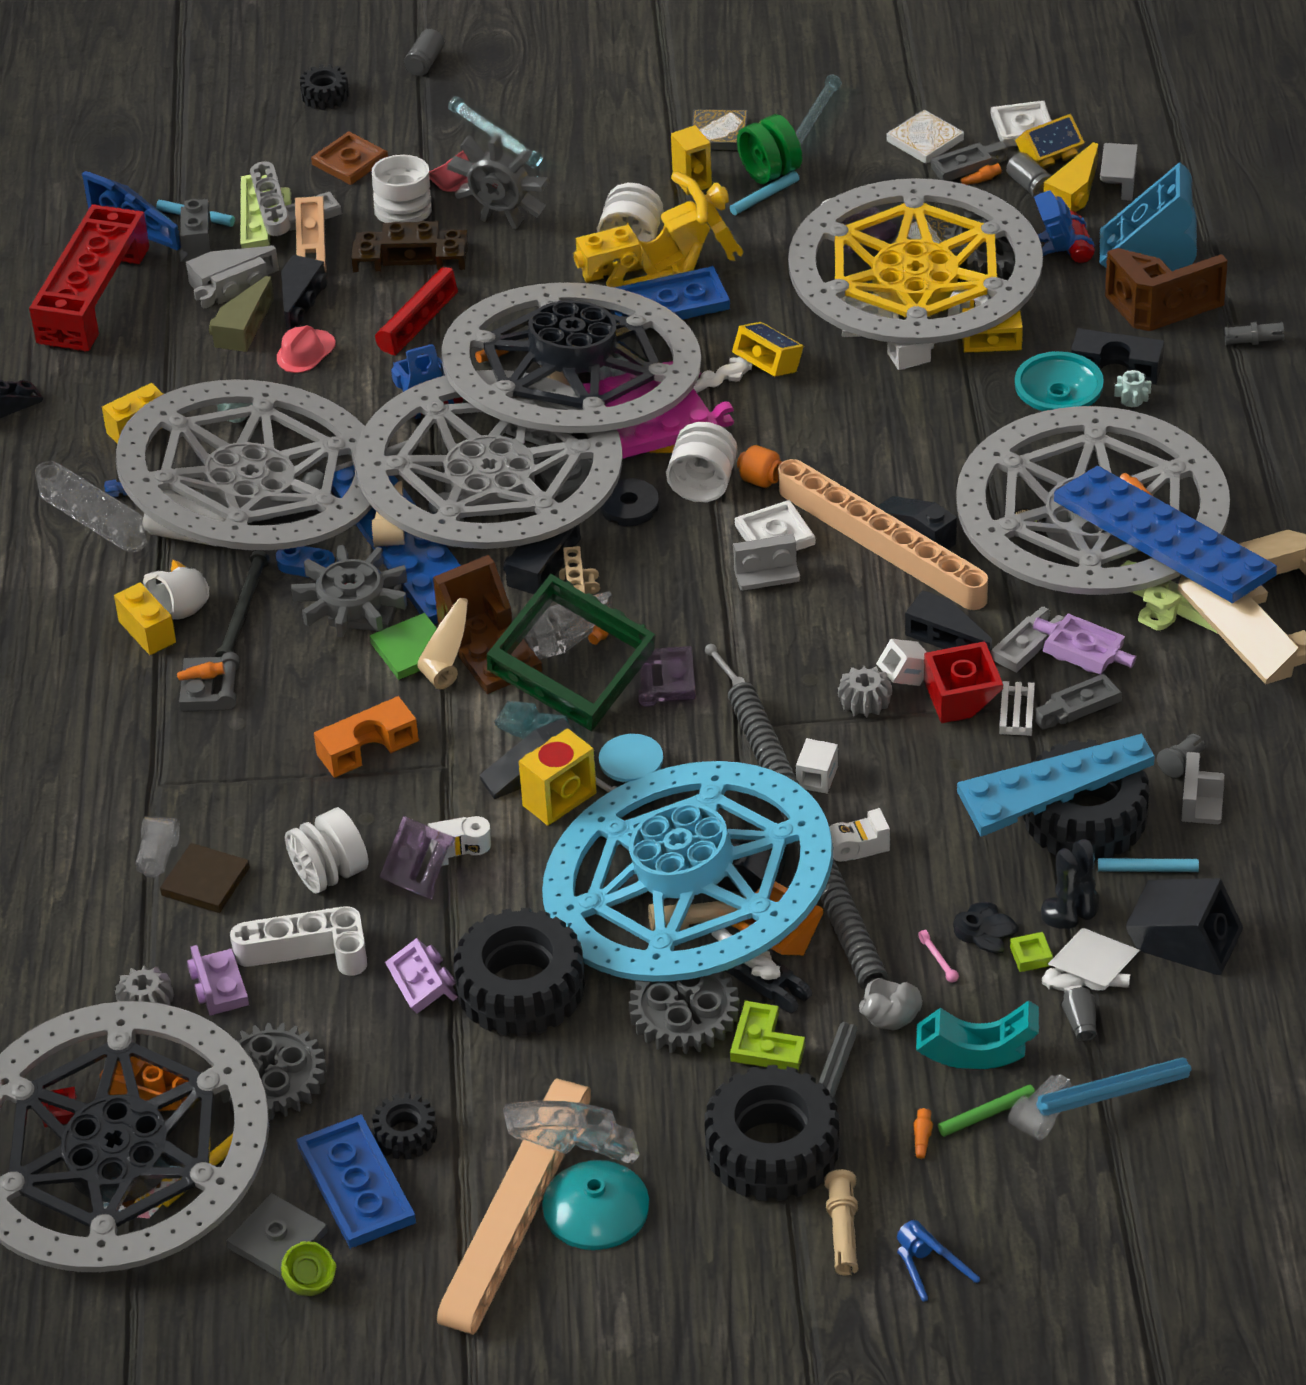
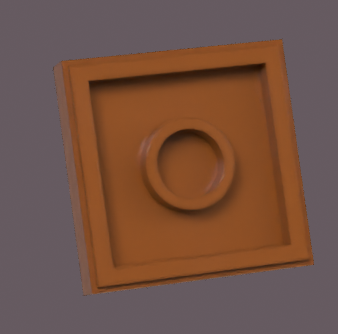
(348, 158)

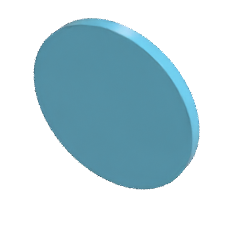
(630, 757)

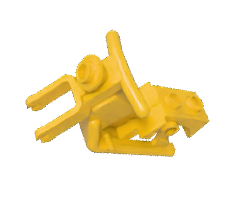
(670, 252)

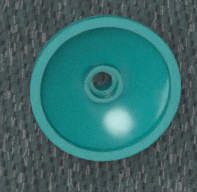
(1058, 381)
(600, 1216)

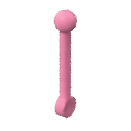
(951, 975)

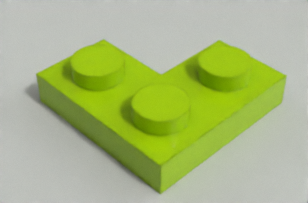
(759, 1044)

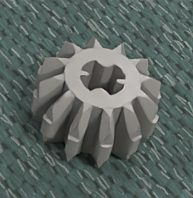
(865, 691)
(145, 986)

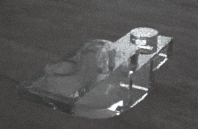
(566, 1124)

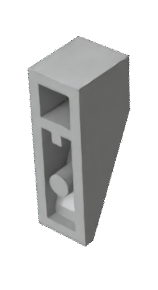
(215, 262)

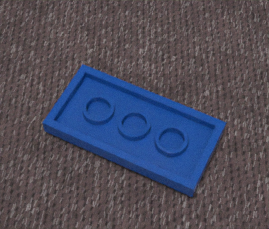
(684, 293)
(356, 1181)

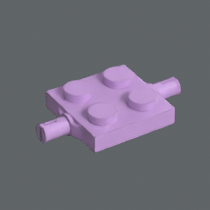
(1083, 643)

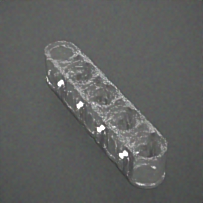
(91, 506)

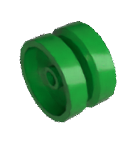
(769, 149)

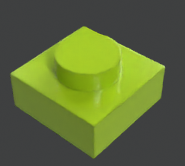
(1031, 951)

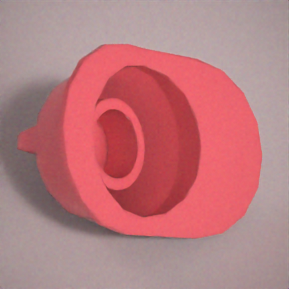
(447, 179)
(304, 348)

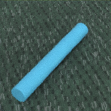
(764, 193)
(175, 208)
(1147, 865)

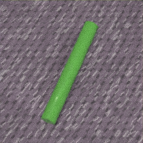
(984, 1111)

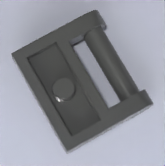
(199, 693)

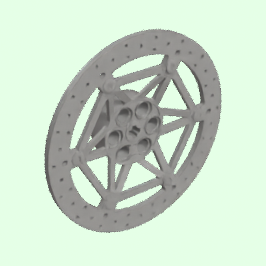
(481, 473)
(242, 478)
(1066, 531)

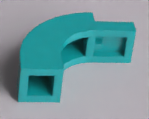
(974, 1044)

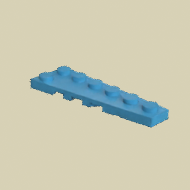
(1005, 795)

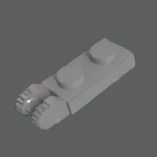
(1022, 642)

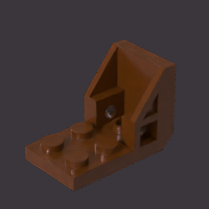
(1155, 296)
(486, 617)

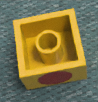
(557, 776)

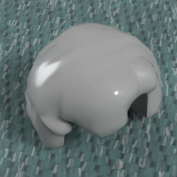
(890, 1003)

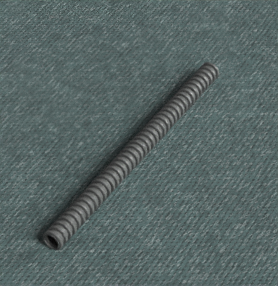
(836, 896)

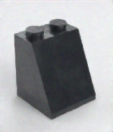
(1186, 923)

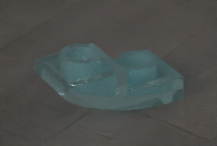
(523, 718)

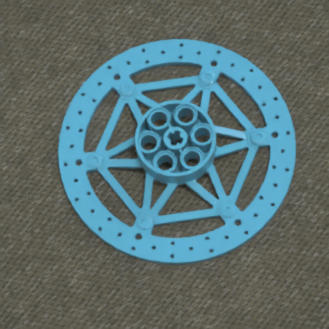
(683, 854)

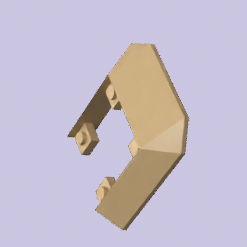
(1245, 624)

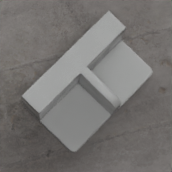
(1120, 167)
(1201, 793)

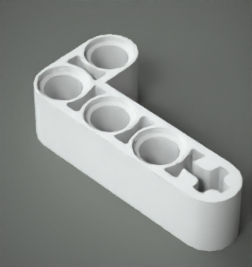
(301, 937)

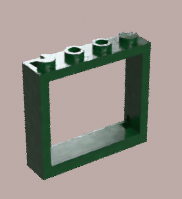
(546, 689)

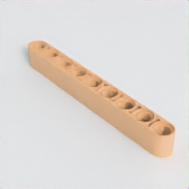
(883, 534)
(504, 1225)

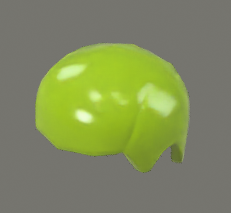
(308, 1268)

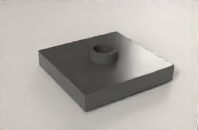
(273, 1231)

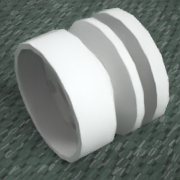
(401, 189)
(632, 205)
(702, 462)
(326, 850)

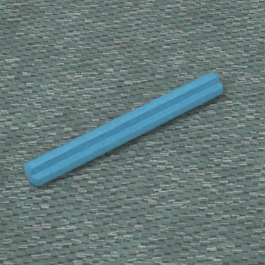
(1113, 1086)

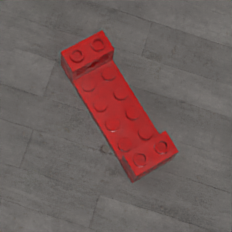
(66, 303)

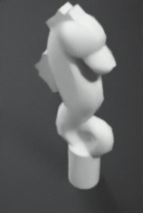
(732, 371)
(761, 965)
(1057, 980)

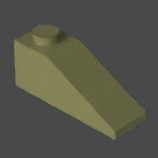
(242, 316)

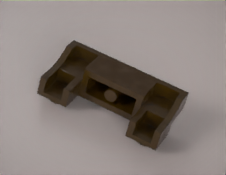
(410, 245)

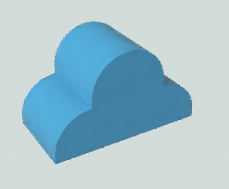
(1157, 222)

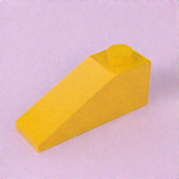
(1075, 179)

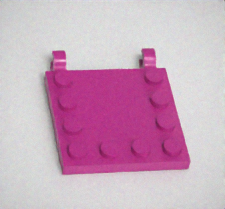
(664, 429)

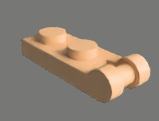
(310, 227)

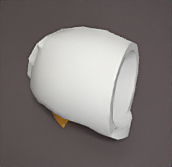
(182, 589)

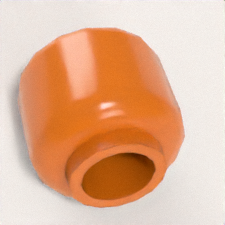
(759, 466)

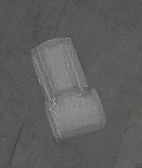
(157, 838)
(1027, 1116)

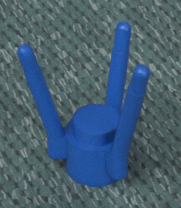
(919, 1243)

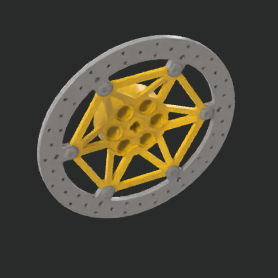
(915, 274)

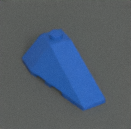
(114, 194)

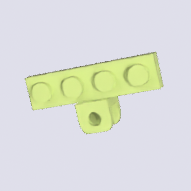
(252, 225)
(1164, 604)

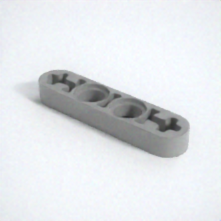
(270, 198)

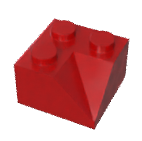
(961, 680)

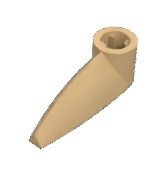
(385, 532)
(439, 654)

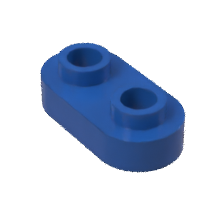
(292, 560)

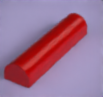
(417, 312)

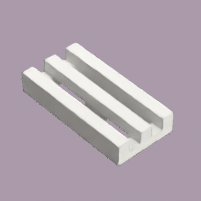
(1018, 691)

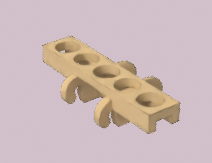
(577, 574)

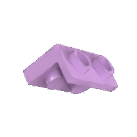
(420, 975)
(218, 979)

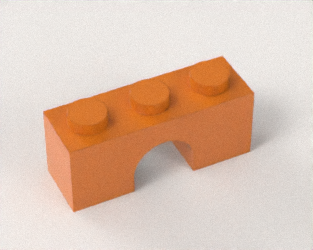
(385, 723)

